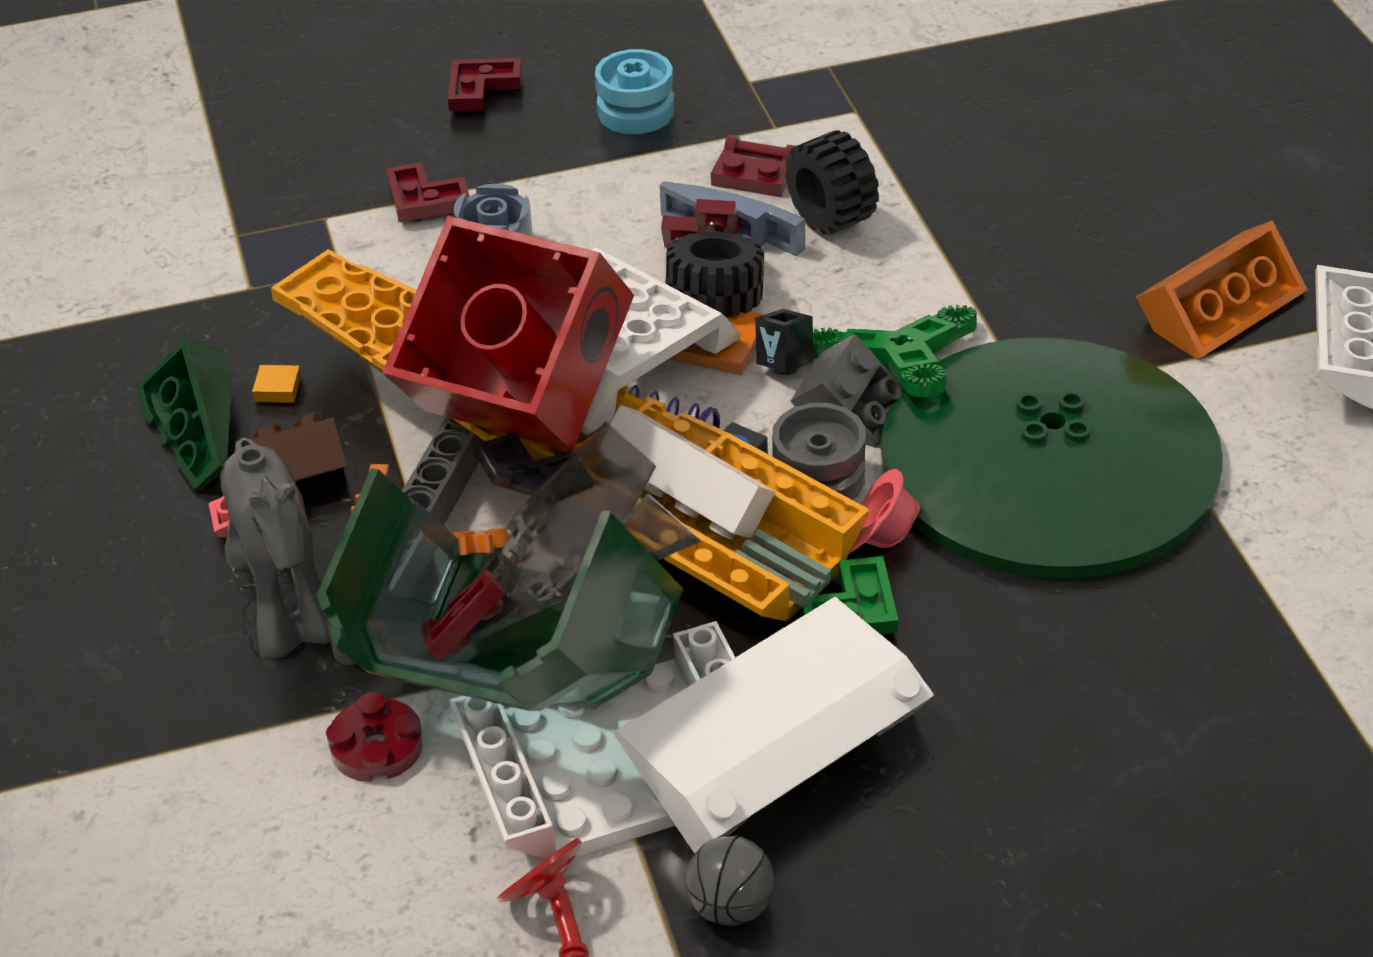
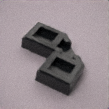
(513, 468)

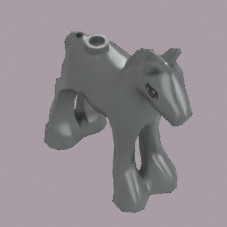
(268, 534)

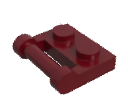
(751, 173)

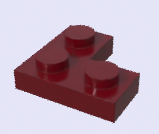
(474, 76)
(417, 198)
(710, 217)

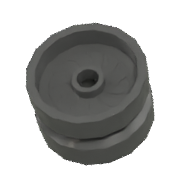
(823, 444)

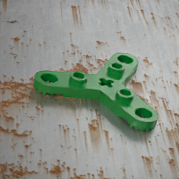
(911, 347)

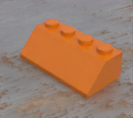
(1223, 291)

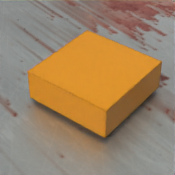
(277, 383)

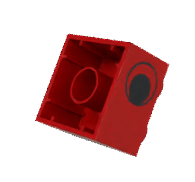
(509, 332)

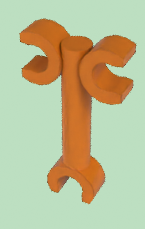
(481, 541)

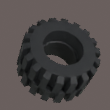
(832, 182)
(717, 270)

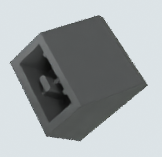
(851, 379)

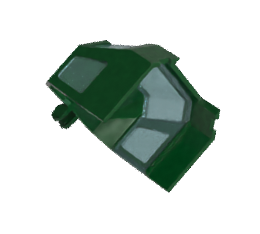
(406, 566)

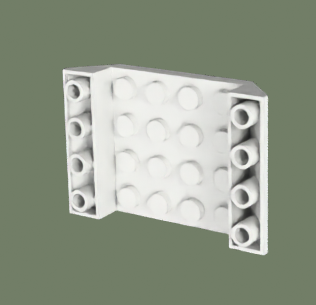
(562, 767)

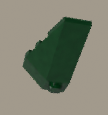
(190, 406)

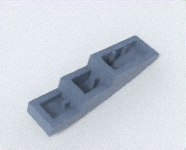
(756, 219)

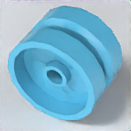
(634, 91)

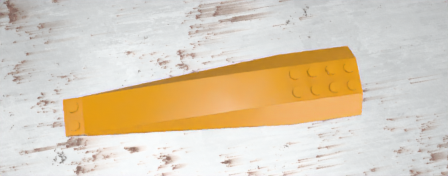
(365, 316)

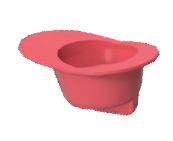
(890, 512)

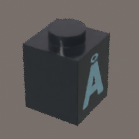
(784, 341)

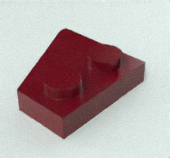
(467, 608)

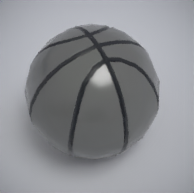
(730, 880)

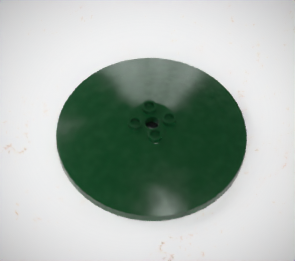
(1072, 502)

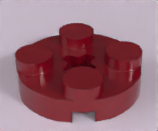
(372, 717)

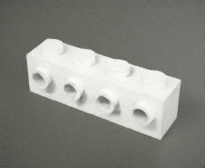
(695, 477)

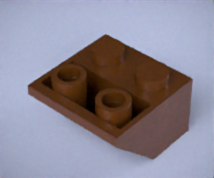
(308, 448)

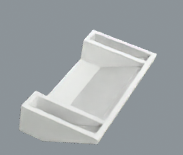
(771, 720)

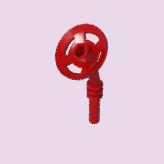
(549, 883)

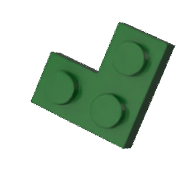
(865, 593)

